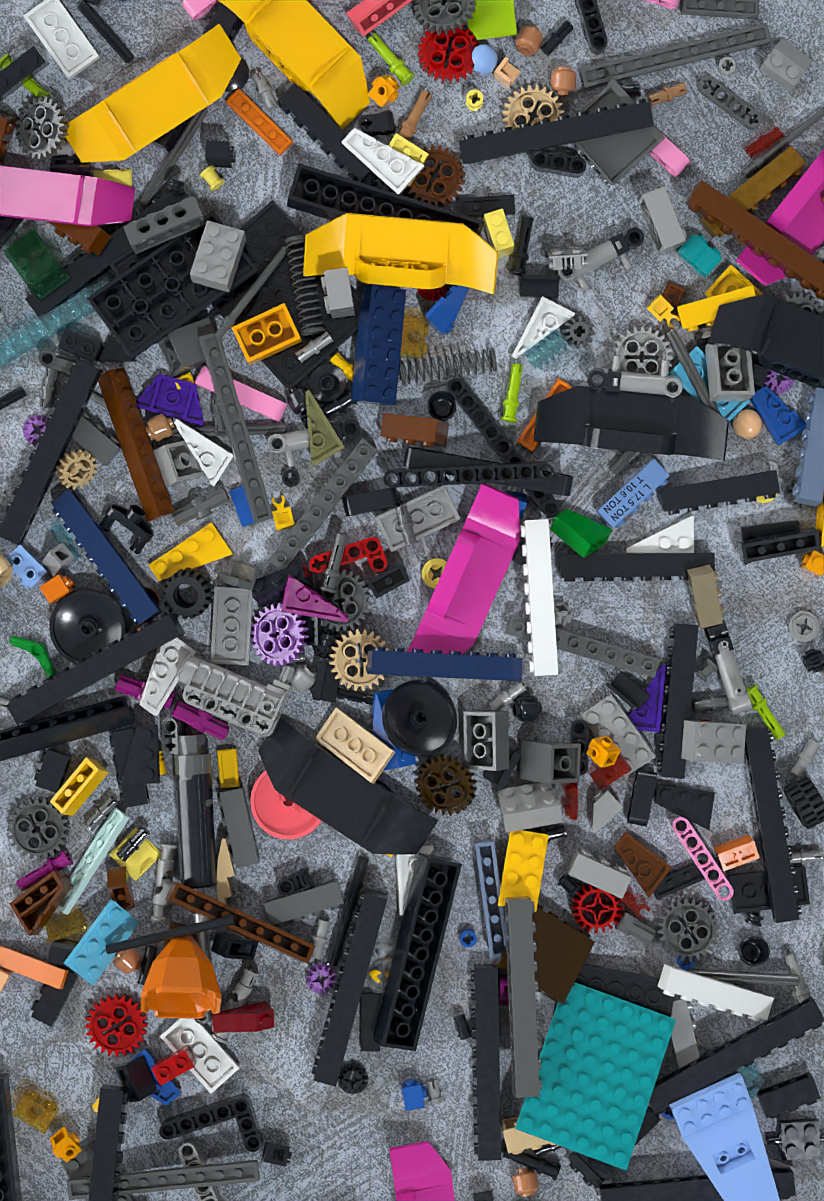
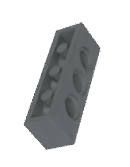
(161, 233)

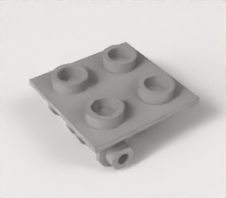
(575, 252)

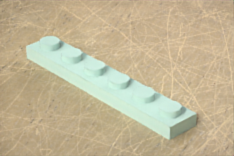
(93, 857)

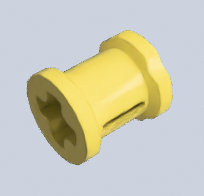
(471, 94)
(212, 178)

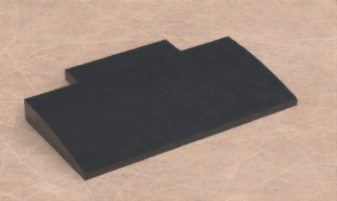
(156, 291)

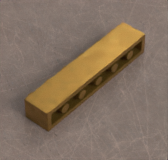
(762, 184)

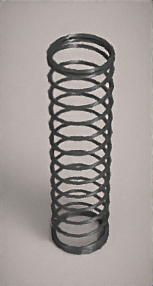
(314, 330)
(492, 364)

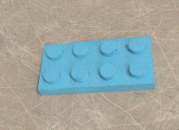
(727, 408)
(90, 955)

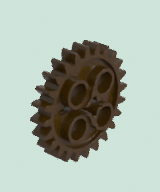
(438, 769)

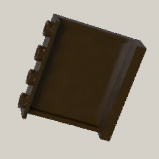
(558, 954)

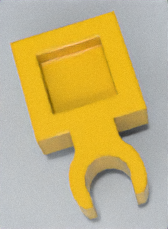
(662, 309)
(282, 516)

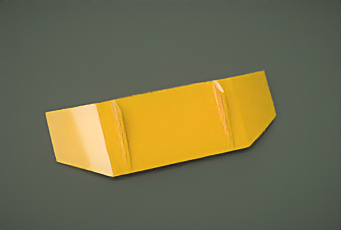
(307, 53)
(155, 100)
(402, 252)

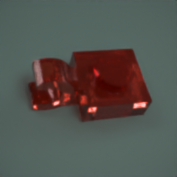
(629, 900)

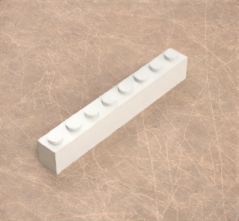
(540, 597)

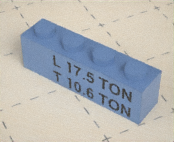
(633, 493)

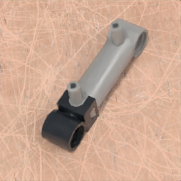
(613, 249)
(635, 382)
(300, 439)
(723, 652)

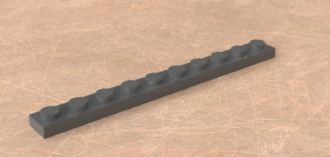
(675, 55)
(236, 428)
(174, 1178)

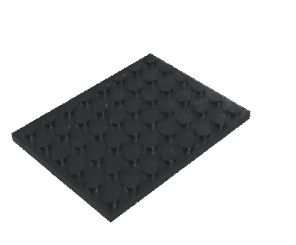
(264, 239)

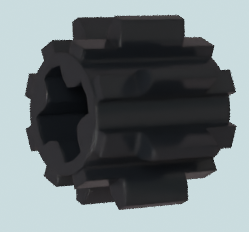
(813, 660)

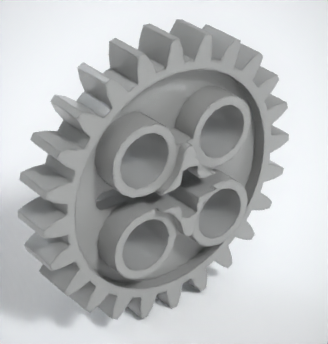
(642, 338)

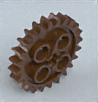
(449, 183)

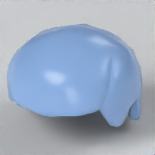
(484, 59)

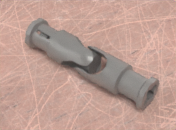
(166, 864)
(241, 992)

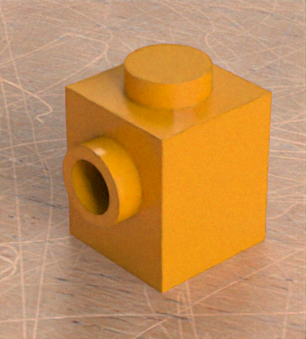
(813, 563)

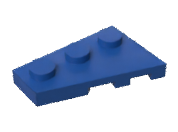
(776, 416)
(165, 1093)

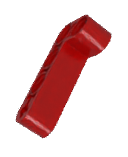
(346, 559)

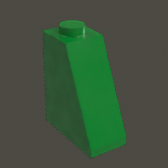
(580, 532)

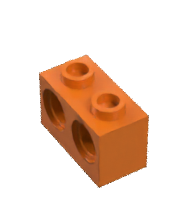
(58, 588)

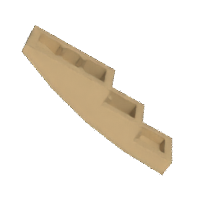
(224, 870)

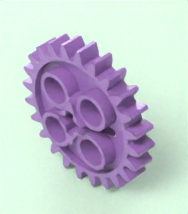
(278, 635)

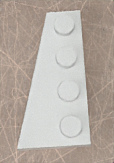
(388, 164)
(164, 674)

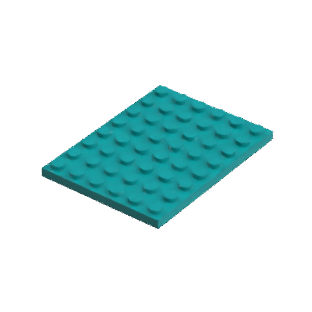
(597, 1075)

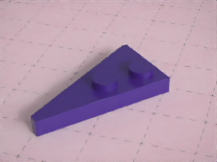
(650, 714)

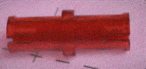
(764, 142)

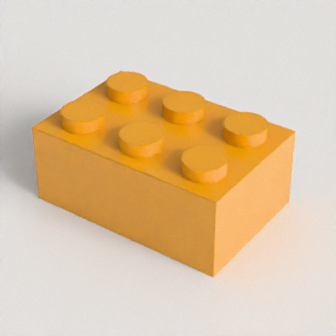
(266, 334)

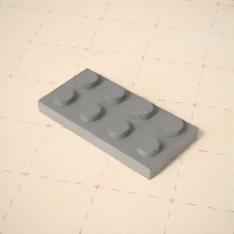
(427, 513)
(231, 626)
(611, 720)

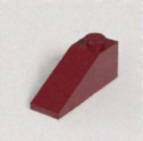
(244, 1019)

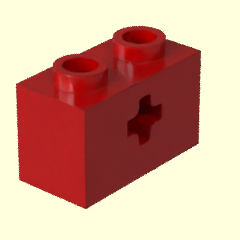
(174, 1065)

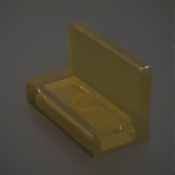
(65, 925)

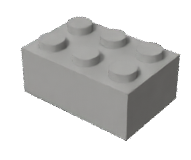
(662, 220)
(218, 256)
(338, 288)
(729, 373)
(713, 741)
(530, 806)
(599, 872)

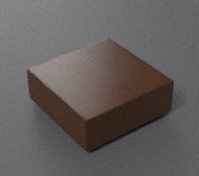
(673, 294)

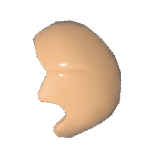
(747, 424)

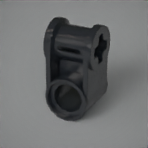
(379, 123)
(296, 881)

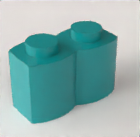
(700, 255)

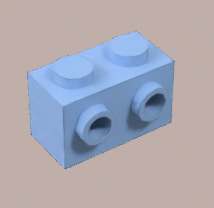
(27, 567)

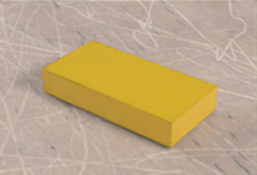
(228, 768)

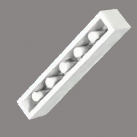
(715, 992)

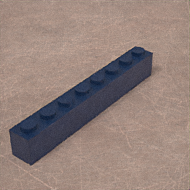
(106, 557)
(444, 665)

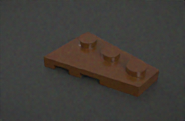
(642, 863)

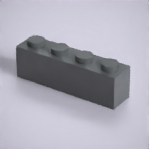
(94, 440)
(239, 827)
(304, 902)

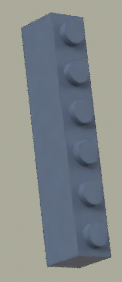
(810, 473)
(490, 896)

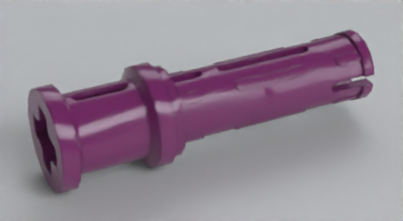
(51, 864)

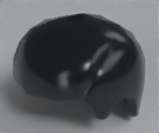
(441, 406)
(753, 951)

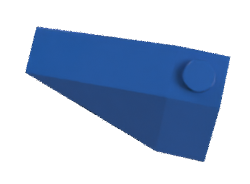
(446, 310)
(400, 758)

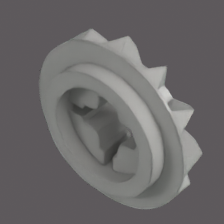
(811, 621)

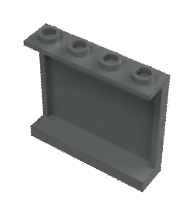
(619, 152)

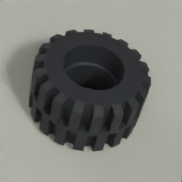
(180, 606)
(805, 802)

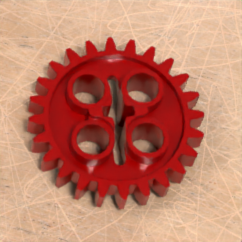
(431, 49)
(107, 1010)

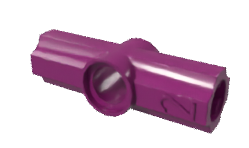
(136, 688)
(200, 720)

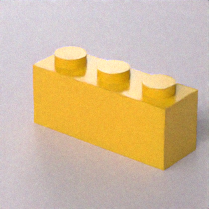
(79, 786)

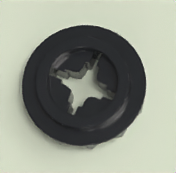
(319, 649)
(359, 1072)

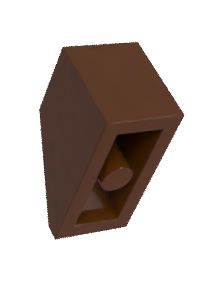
(120, 887)

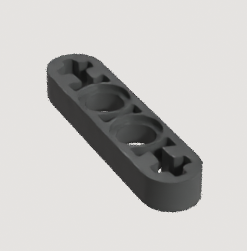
(731, 100)

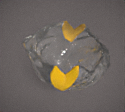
(378, 974)

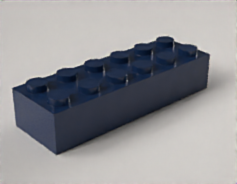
(378, 345)

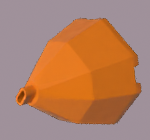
(181, 982)

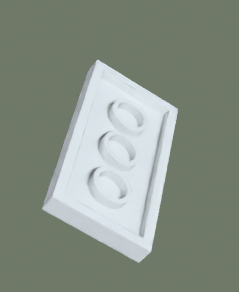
(61, 37)
(213, 1061)

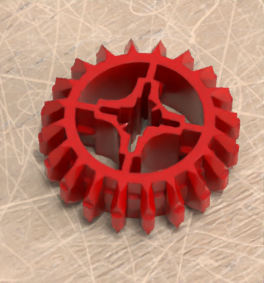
(587, 906)

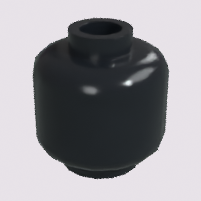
(297, 400)
(526, 708)

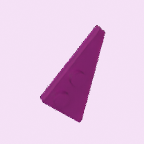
(304, 601)

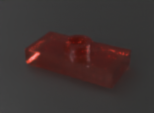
(609, 774)

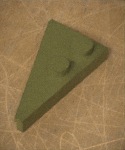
(322, 436)

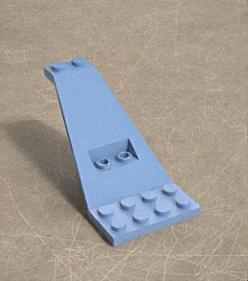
(727, 1140)

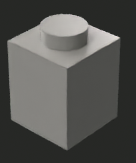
(58, 559)

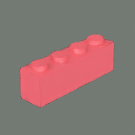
(372, 13)

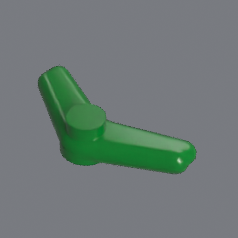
(37, 650)

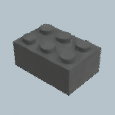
(486, 740)

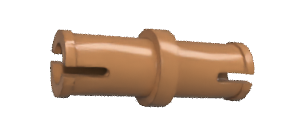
(667, 94)

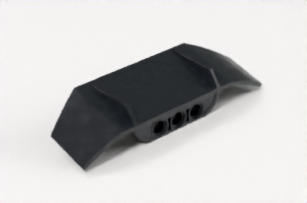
(778, 332)
(632, 422)
(341, 796)

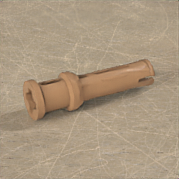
(409, 127)

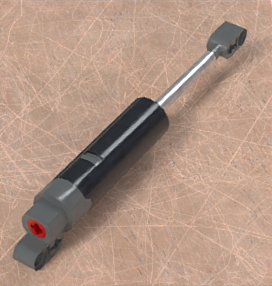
(194, 814)

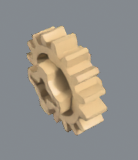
(75, 470)

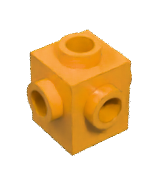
(384, 90)
(603, 751)
(65, 1144)

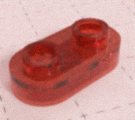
(572, 809)

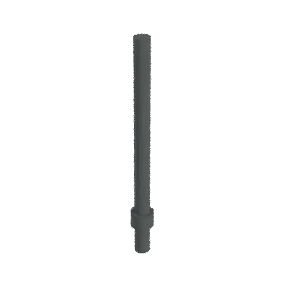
(759, 161)
(229, 321)

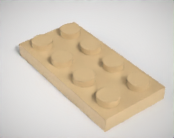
(355, 745)

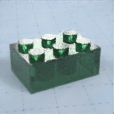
(36, 264)

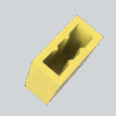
(498, 232)

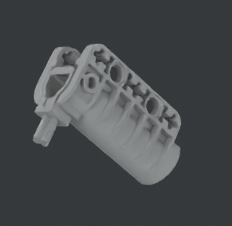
(235, 693)

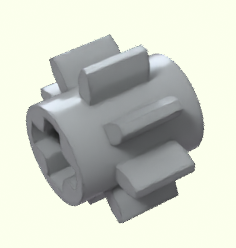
(562, 615)

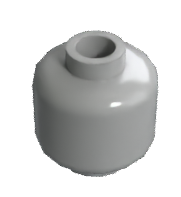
(303, 678)

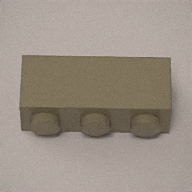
(705, 596)

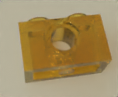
(414, 326)
(25, 1112)

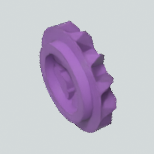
(772, 383)
(28, 428)
(325, 970)

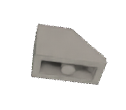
(603, 809)

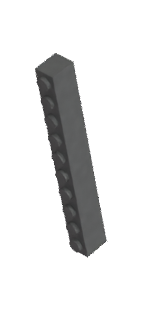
(521, 995)

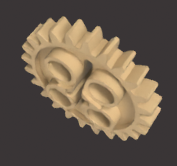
(517, 110)
(342, 662)

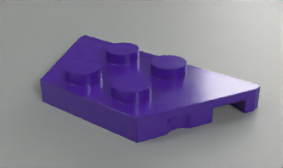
(167, 399)

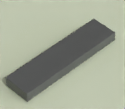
(722, 8)

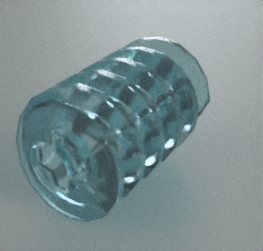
(546, 351)

